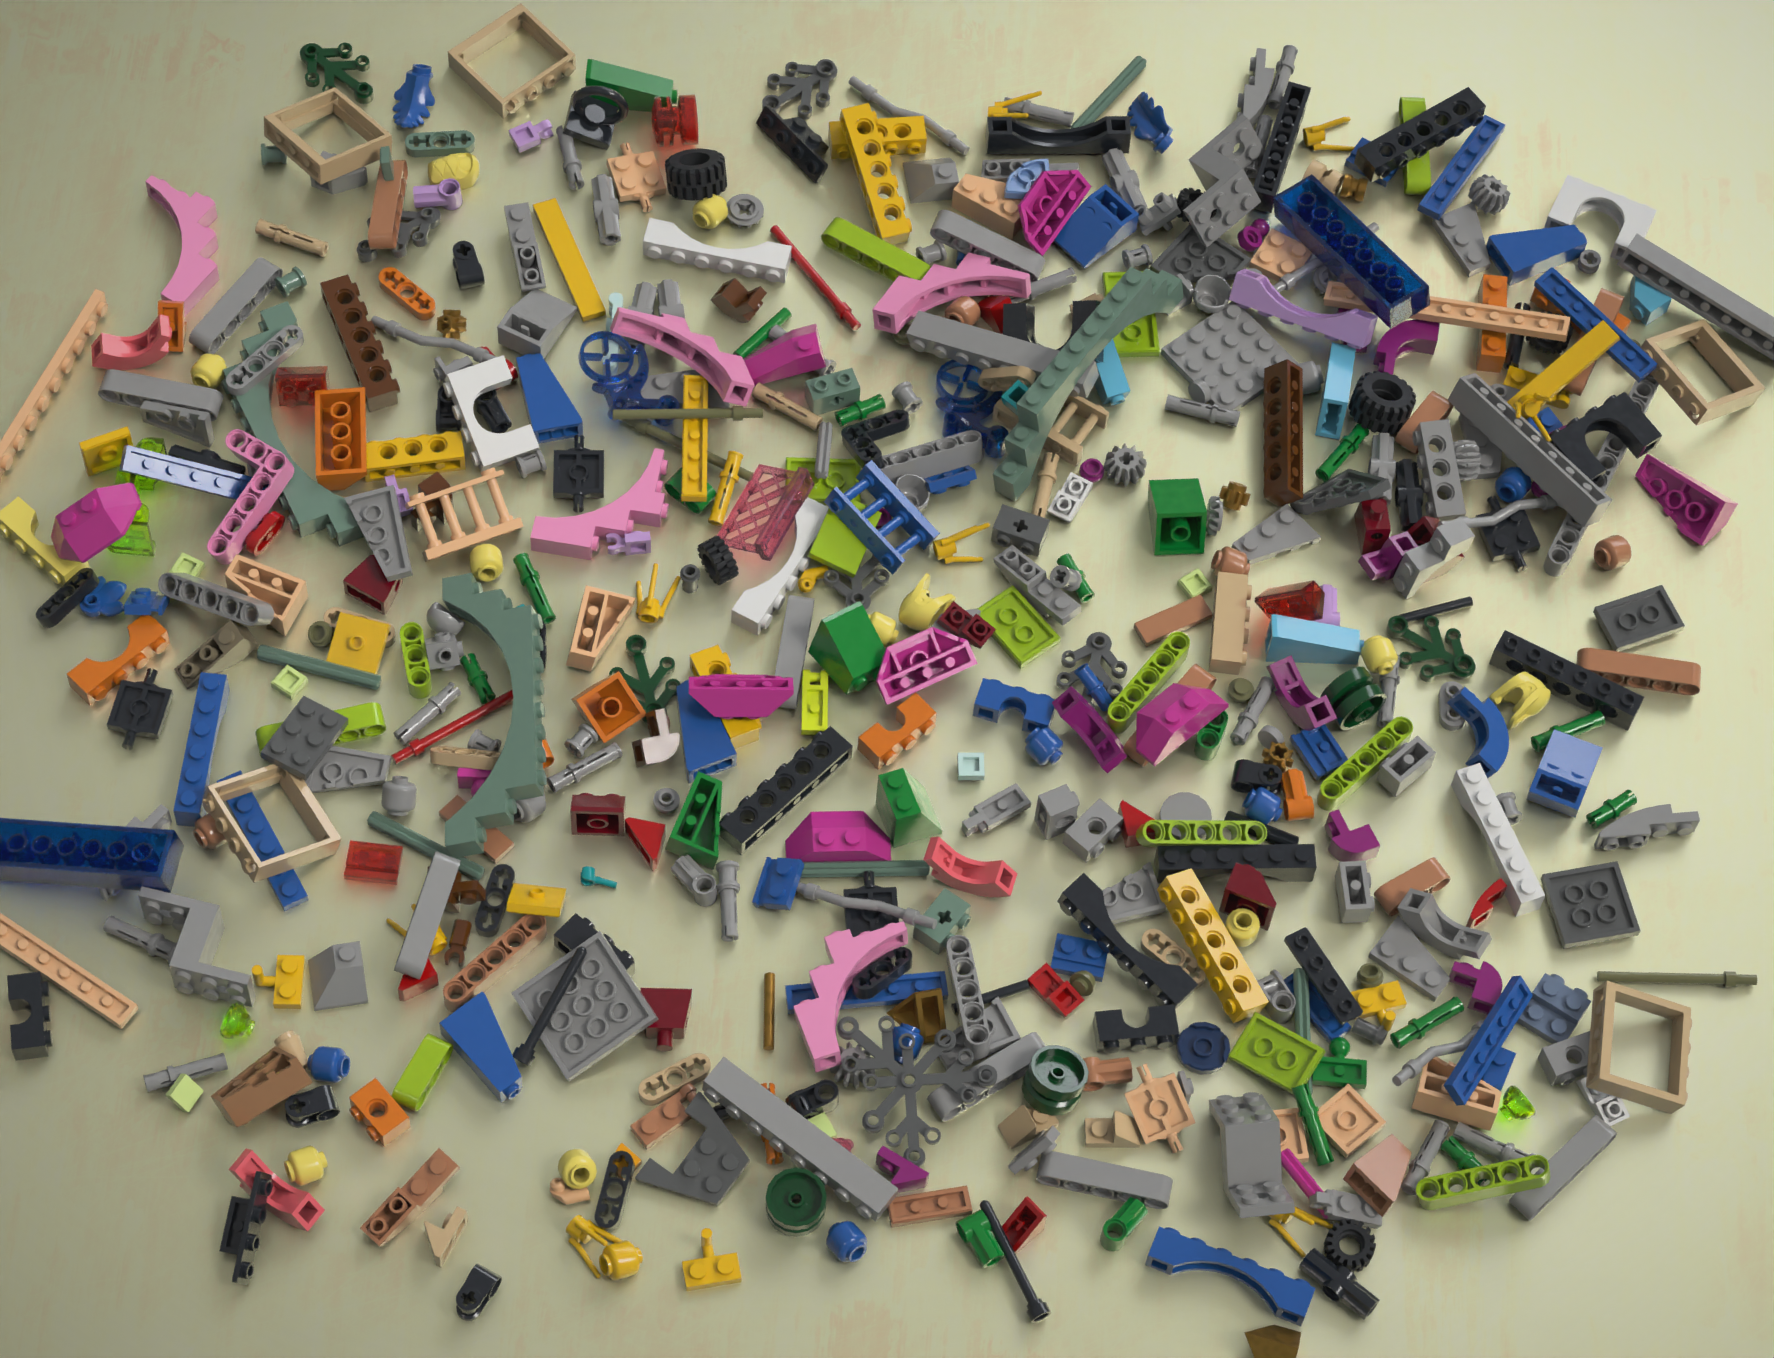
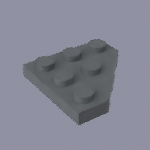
(1195, 260)
(1342, 490)

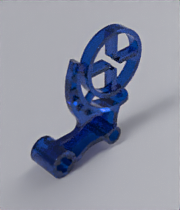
(626, 394)
(966, 413)

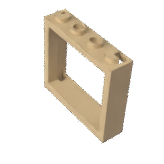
(493, 34)
(279, 128)
(1722, 359)
(302, 799)
(1601, 1045)

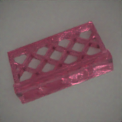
(780, 514)

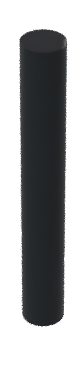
(1438, 609)
(1001, 992)

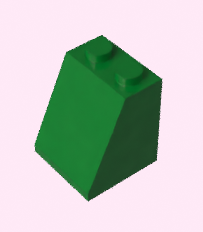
(1177, 516)
(848, 648)
(905, 808)

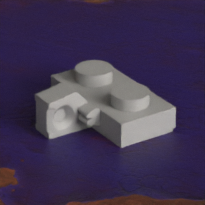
(1042, 1143)

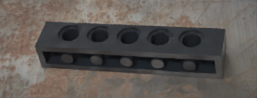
(1420, 134)
(1281, 144)
(1567, 679)
(744, 836)

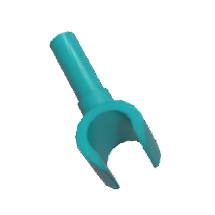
(589, 879)

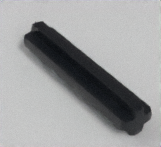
(1274, 835)

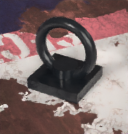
(592, 118)

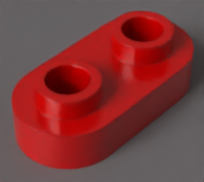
(267, 530)

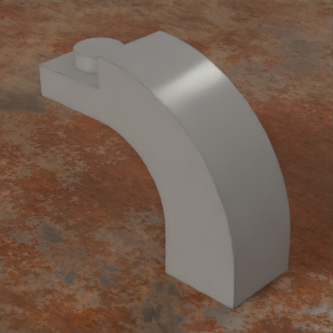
(1439, 931)

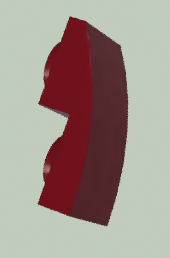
(966, 626)

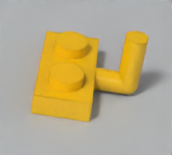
(287, 982)
(1381, 1002)
(710, 1269)

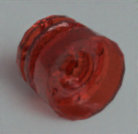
(675, 120)

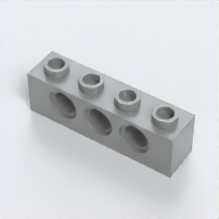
(1440, 435)

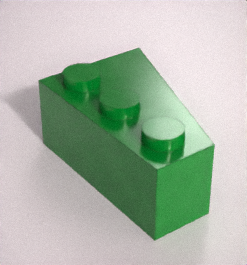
(697, 825)

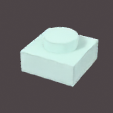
(970, 766)

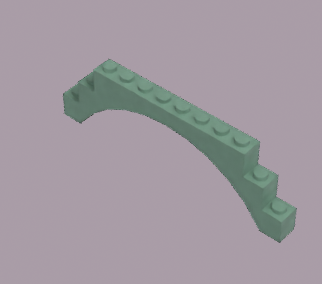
(1129, 300)
(307, 501)
(520, 765)

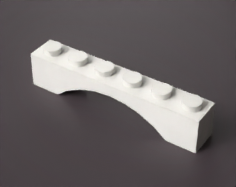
(762, 261)
(756, 605)
(1513, 866)

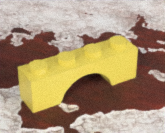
(20, 524)

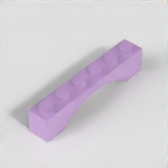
(1257, 292)

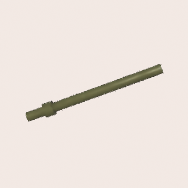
(736, 413)
(644, 426)
(1727, 979)

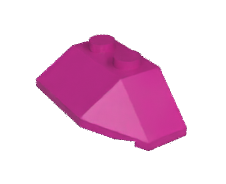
(1050, 206)
(95, 522)
(921, 662)
(740, 694)
(1174, 719)
(838, 838)

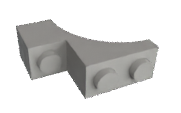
(1424, 560)

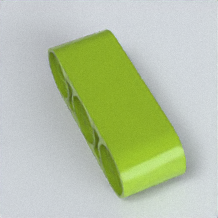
(415, 670)
(422, 1072)

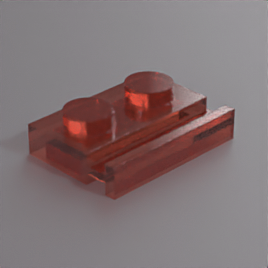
(373, 862)

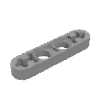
(268, 362)

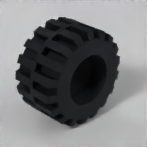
(696, 174)
(1381, 402)

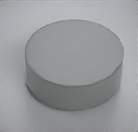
(1199, 391)
(1270, 734)

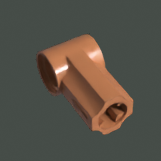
(1107, 1072)

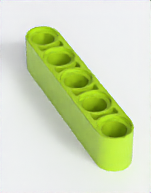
(1417, 172)
(872, 251)
(1149, 672)
(363, 722)
(1361, 773)
(1189, 835)
(1493, 1172)

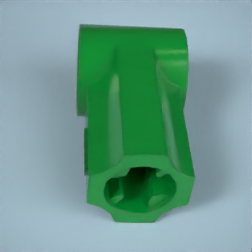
(1123, 1223)
(977, 1232)

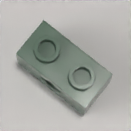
(832, 391)
(951, 915)

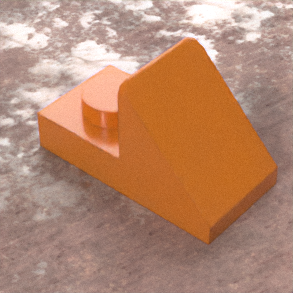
(175, 311)

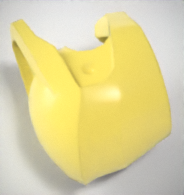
(919, 610)
(1525, 693)

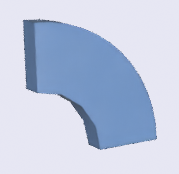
(1024, 177)

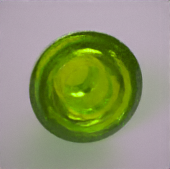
(236, 1022)
(1516, 1105)

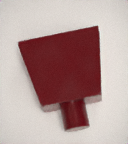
(1372, 518)
(370, 586)
(673, 1010)

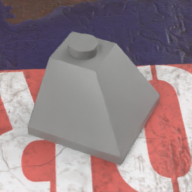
(930, 179)
(338, 977)

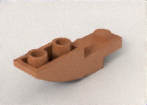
(411, 1200)

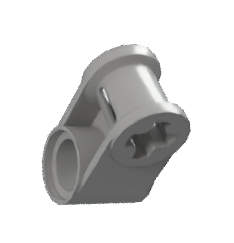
(1277, 994)

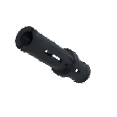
(1515, 344)

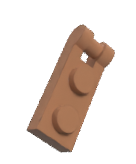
(663, 1118)

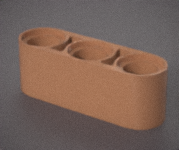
(1431, 409)
(1424, 877)

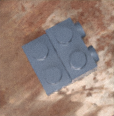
(1554, 1009)

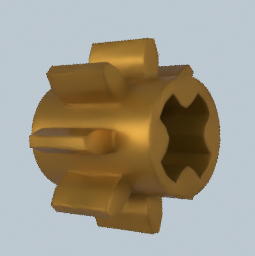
(451, 324)
(1234, 495)
(1278, 755)

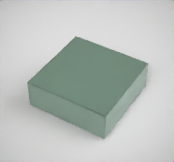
(386, 163)

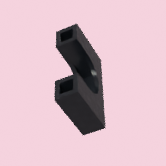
(1020, 321)
(1616, 415)

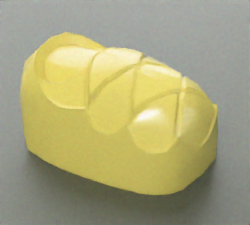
(459, 166)

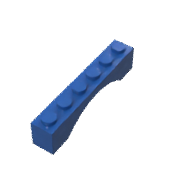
(197, 762)
(1177, 1254)

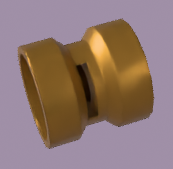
(1353, 187)

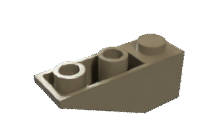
(218, 653)

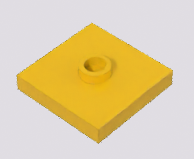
(104, 450)
(358, 643)
(536, 900)

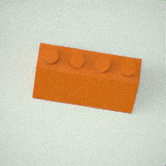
(340, 437)

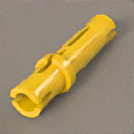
(733, 461)

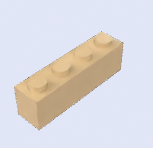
(1228, 623)

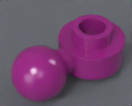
(1251, 236)

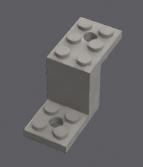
(1224, 180)
(199, 938)
(1251, 1155)

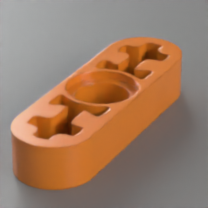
(410, 303)

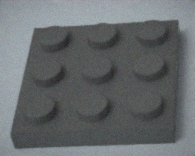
(1590, 904)

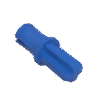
(1094, 686)

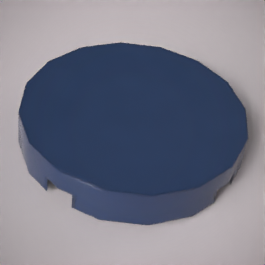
(1203, 1048)

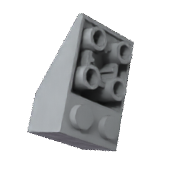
(535, 323)

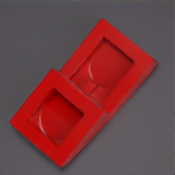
(1484, 907)
(1056, 993)

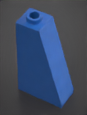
(1534, 251)
(546, 402)
(703, 737)
(483, 1046)

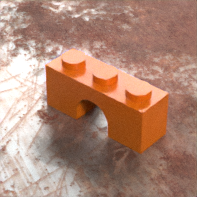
(883, 746)

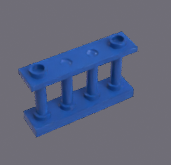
(895, 503)

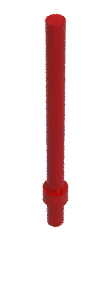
(841, 308)
(418, 746)

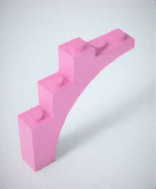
(193, 216)
(943, 284)
(672, 335)
(581, 534)
(830, 983)

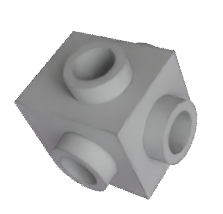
(443, 651)

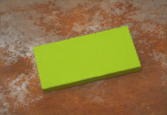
(1141, 336)

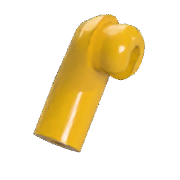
(810, 576)

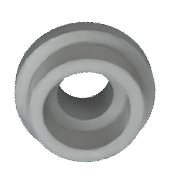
(666, 807)

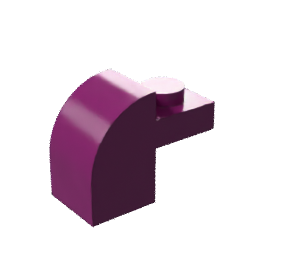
(1387, 559)
(1350, 845)
(1484, 982)

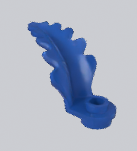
(414, 97)
(1150, 122)

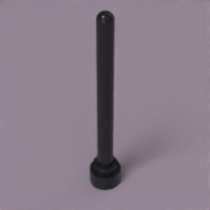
(525, 1051)
(1036, 1307)

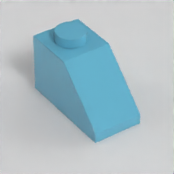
(1646, 301)

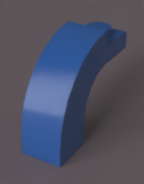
(1488, 728)

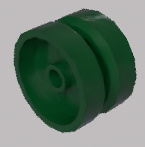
(1354, 697)
(1054, 1080)
(796, 1218)

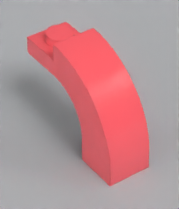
(132, 351)
(969, 875)
(285, 1201)

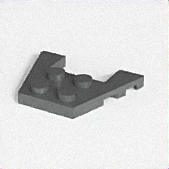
(709, 1166)

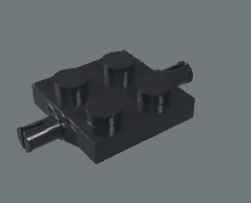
(578, 474)
(1510, 537)
(140, 709)
(868, 920)

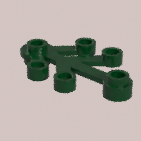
(336, 69)
(1432, 650)
(645, 684)

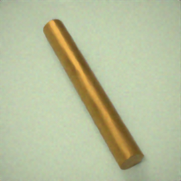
(769, 1011)

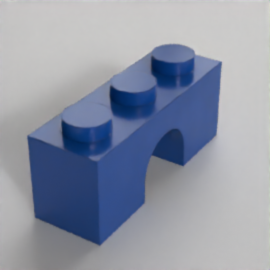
(997, 697)

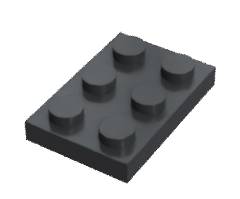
(1638, 618)
(304, 738)

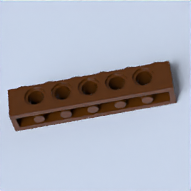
(335, 294)
(1283, 433)

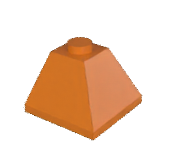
(609, 706)

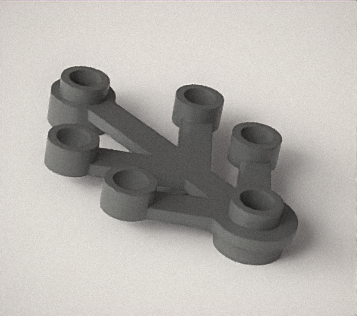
(823, 71)
(425, 219)
(856, 583)
(1096, 652)

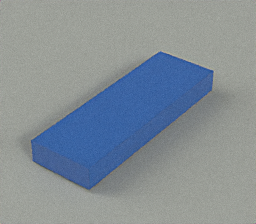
(1320, 1014)

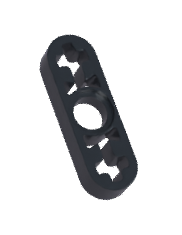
(57, 607)
(497, 911)
(869, 983)
(612, 1169)

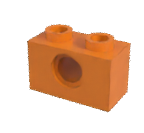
(375, 1098)

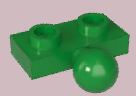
(1338, 1070)

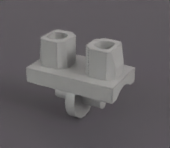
(1159, 215)

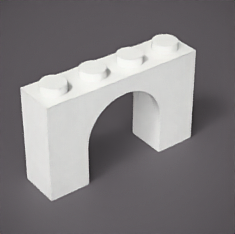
(1580, 197)
(487, 447)

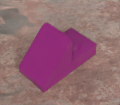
(906, 1174)

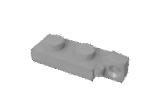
(996, 810)
(1344, 1205)

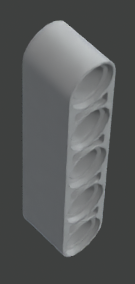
(972, 238)
(235, 306)
(134, 388)
(935, 456)
(216, 599)
(794, 643)
(427, 915)
(968, 986)
(1010, 1065)
(1566, 1166)
(1104, 1179)

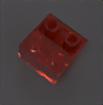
(298, 384)
(1295, 600)

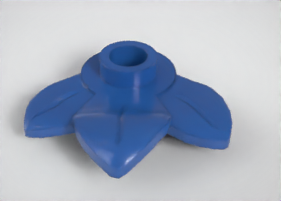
(104, 599)

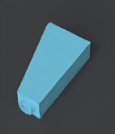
(1111, 382)
(1335, 391)
(1311, 641)

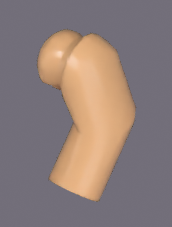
(567, 1195)

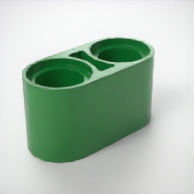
(674, 489)
(1213, 735)

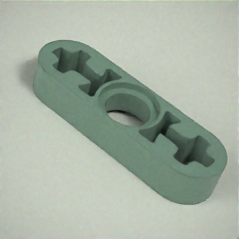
(431, 137)

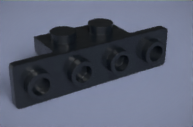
(796, 141)
(1323, 976)
(244, 1225)

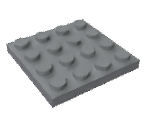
(1228, 355)
(595, 1012)

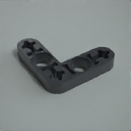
(860, 436)

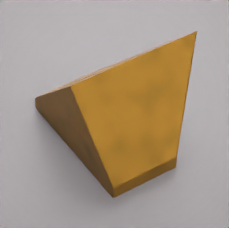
(922, 1011)
(1273, 1342)

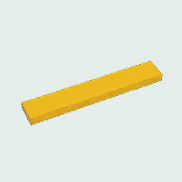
(569, 259)
(1570, 363)
(694, 440)

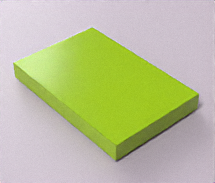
(841, 474)
(838, 545)
(1018, 627)
(1276, 1053)

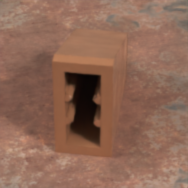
(1380, 1174)

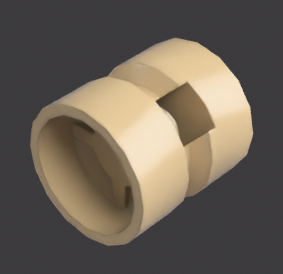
(1330, 178)

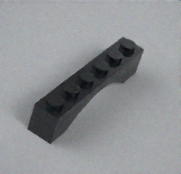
(1010, 136)
(1279, 861)
(1164, 981)

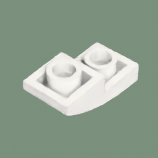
(1070, 497)
(1606, 1106)

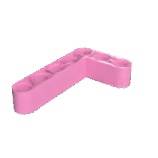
(251, 495)

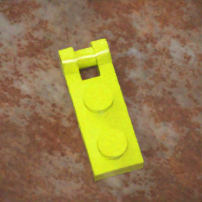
(814, 702)

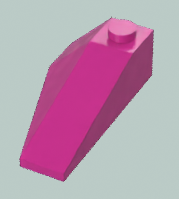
(787, 356)
(1690, 503)

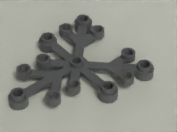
(885, 1060)

